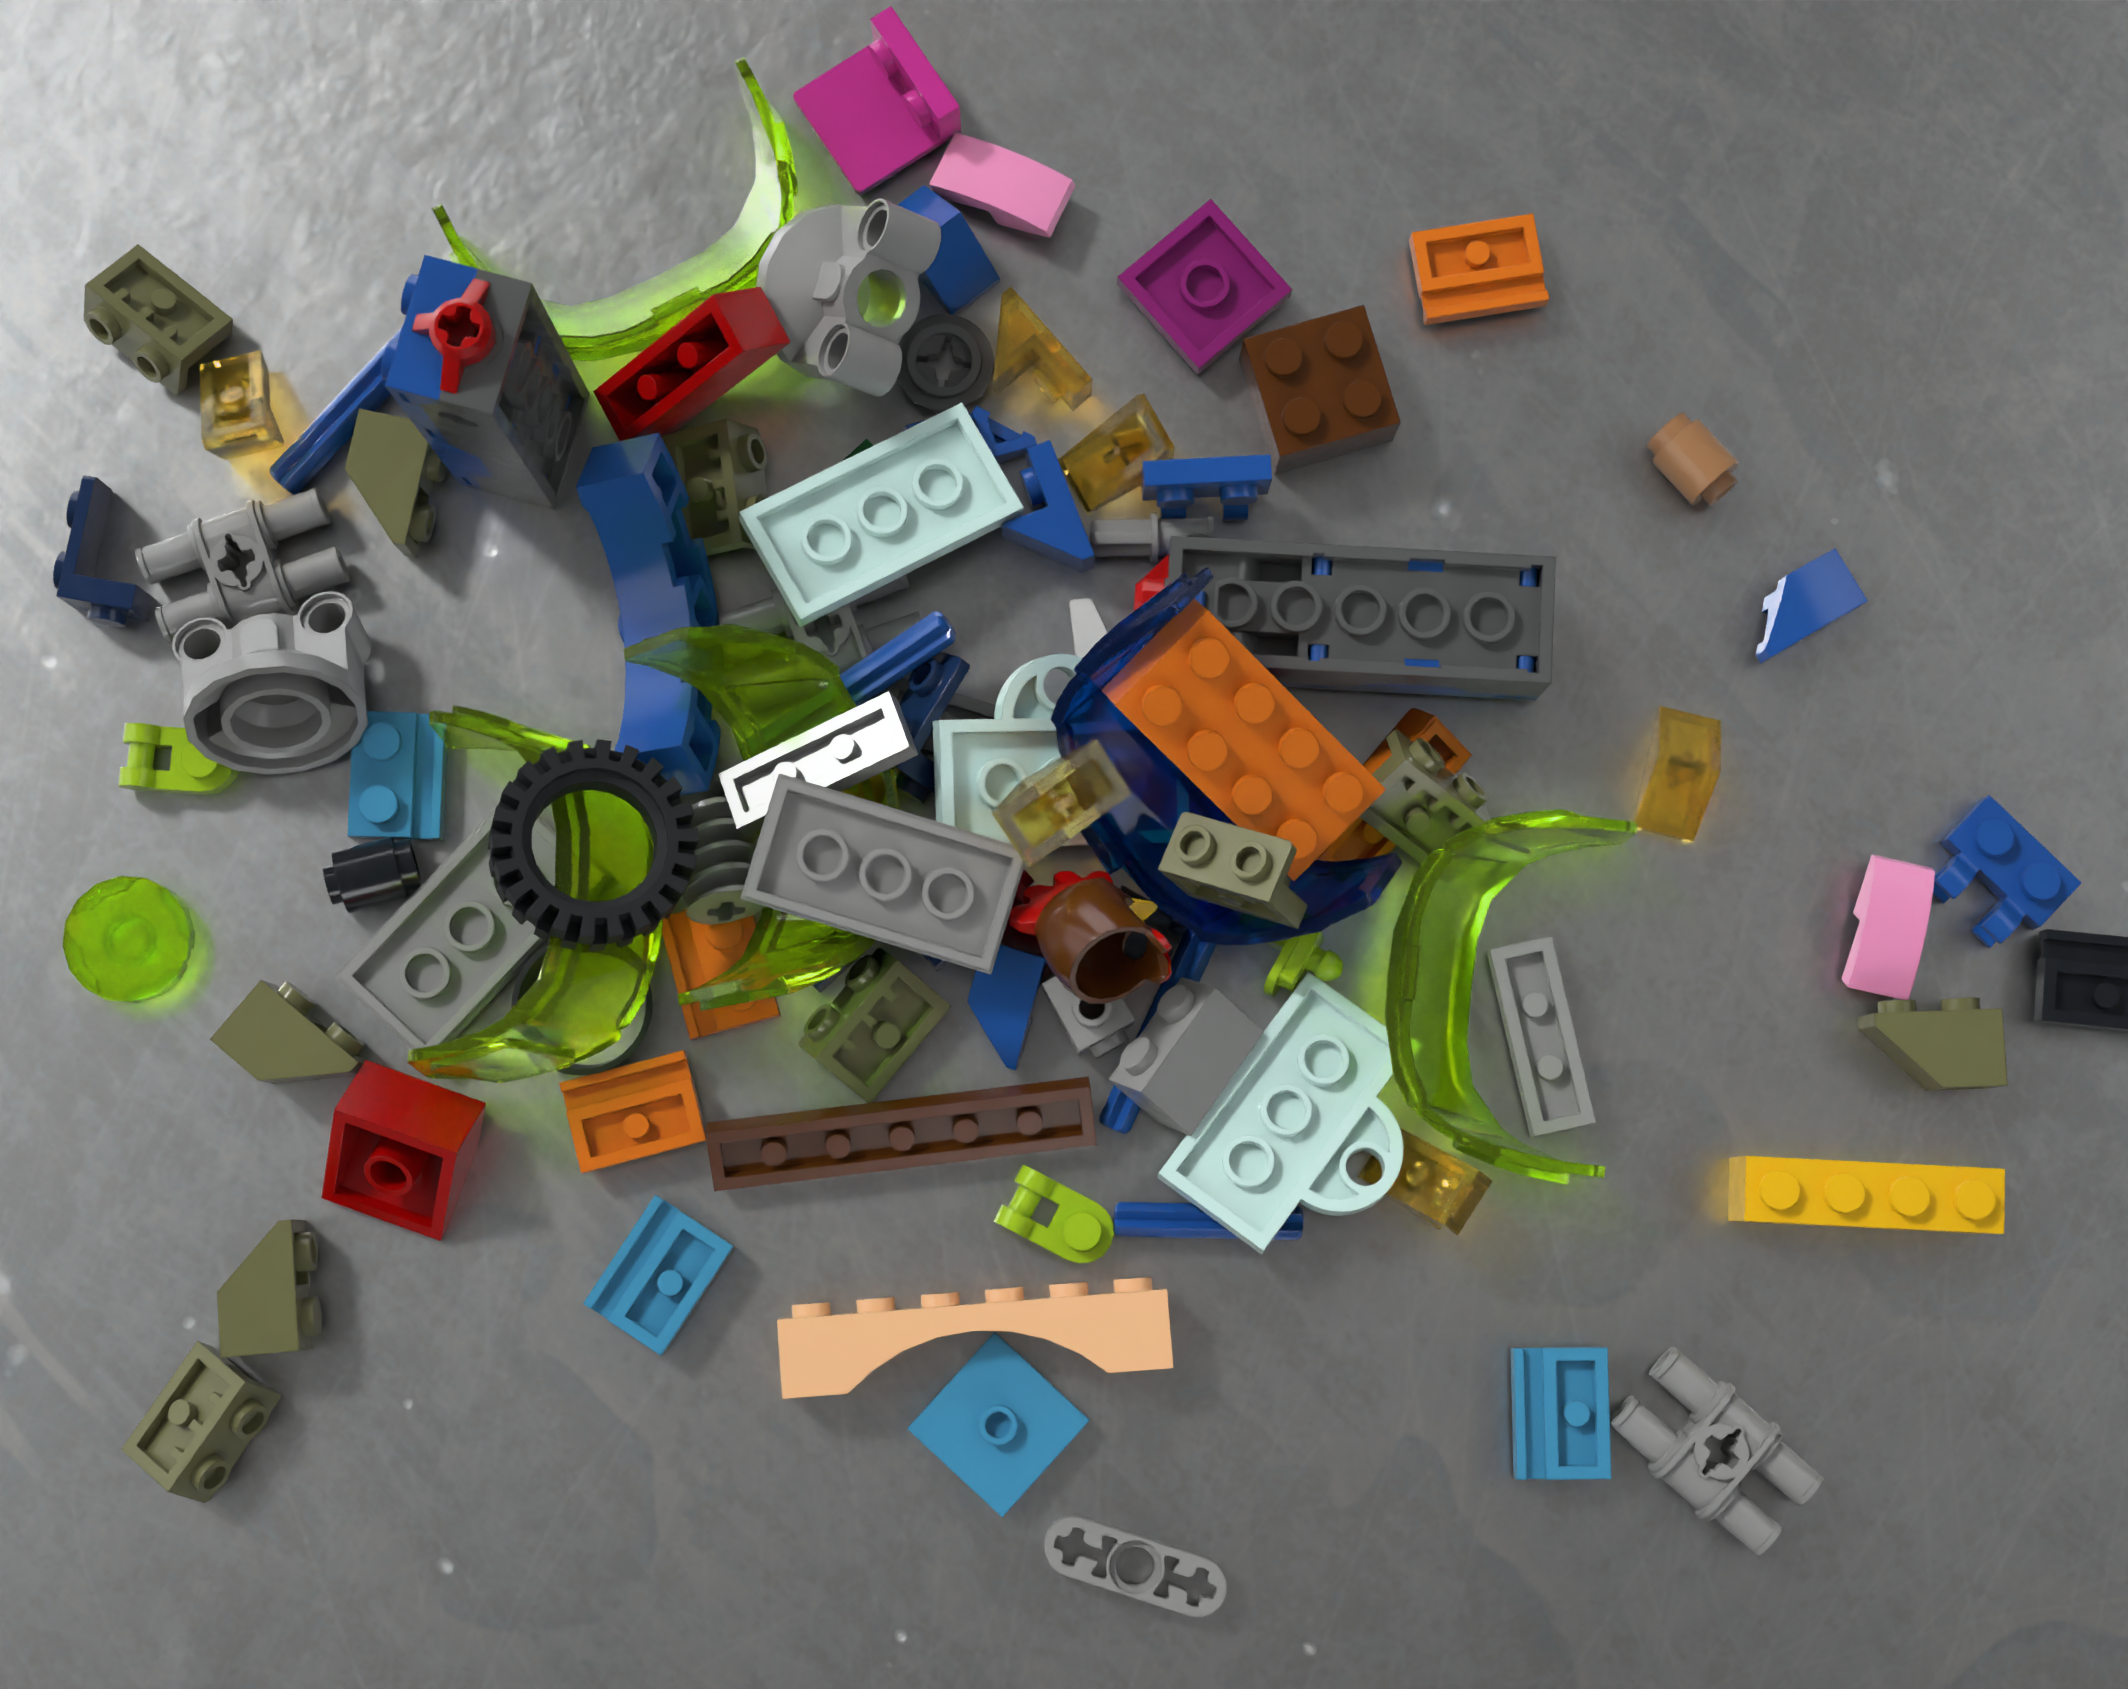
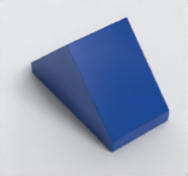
(961, 267)

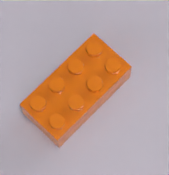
(1242, 736)

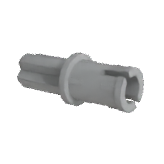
(1143, 536)

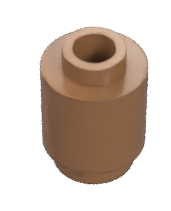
(1693, 460)

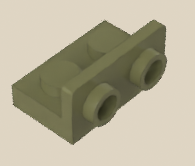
(153, 317)
(722, 476)
(1423, 798)
(1233, 868)
(873, 1023)
(200, 1424)

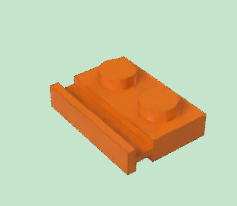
(1478, 269)
(699, 955)
(633, 1112)

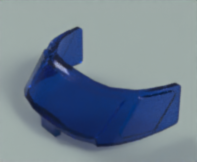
(1141, 825)

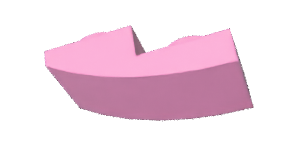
(1001, 181)
(1891, 928)

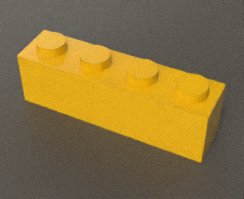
(1866, 1195)

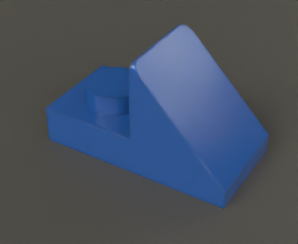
(1057, 527)

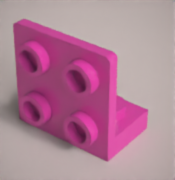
(880, 106)

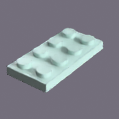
(880, 514)

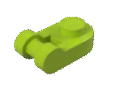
(189, 768)
(1078, 1229)

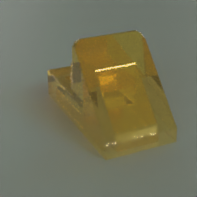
(1026, 343)
(237, 407)
(1432, 1184)

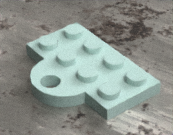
(986, 758)
(1294, 1121)

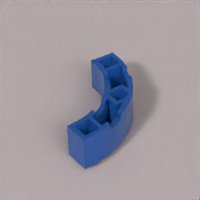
(659, 587)

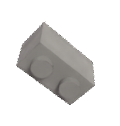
(1185, 1055)

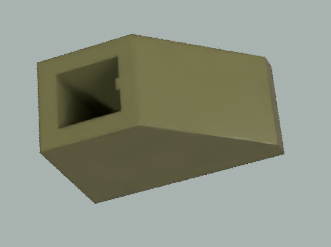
(395, 476)
(281, 1040)
(1941, 1048)
(268, 1297)

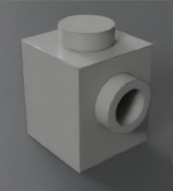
(1089, 1024)

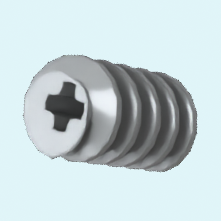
(721, 861)

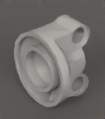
(814, 282)
(276, 686)

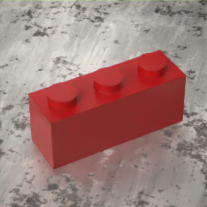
(692, 364)

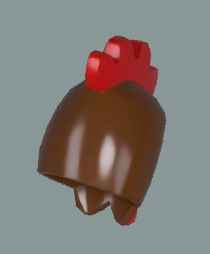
(1084, 934)

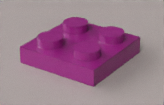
(1204, 286)

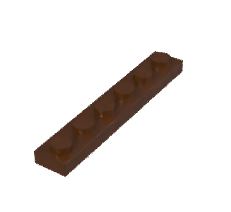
(900, 1133)

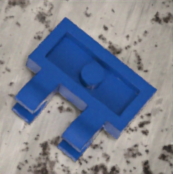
(1232, 478)
(2010, 864)

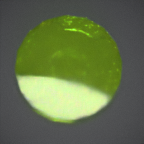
(128, 939)

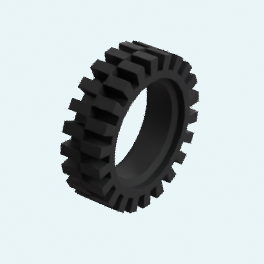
(607, 772)

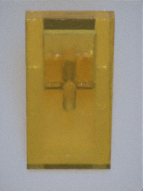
(1112, 455)
(1678, 774)
(1060, 801)

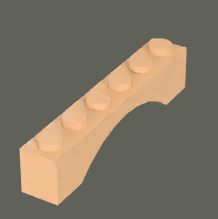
(837, 1351)

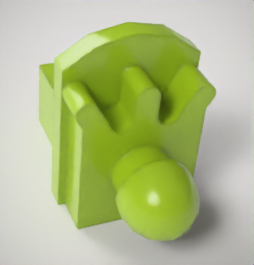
(1298, 957)

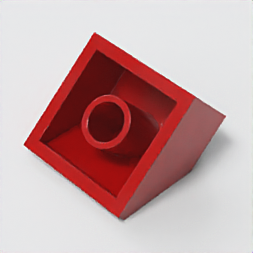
(401, 1149)

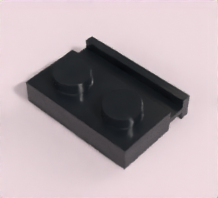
(2082, 980)

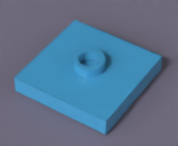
(998, 1424)

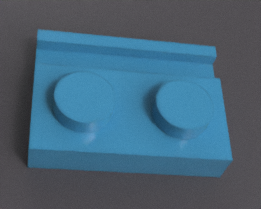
(398, 779)
(659, 1275)
(1560, 1413)

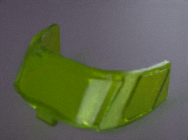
(651, 308)
(767, 695)
(1435, 969)
(580, 993)

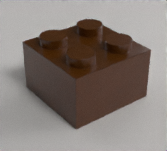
(1319, 389)

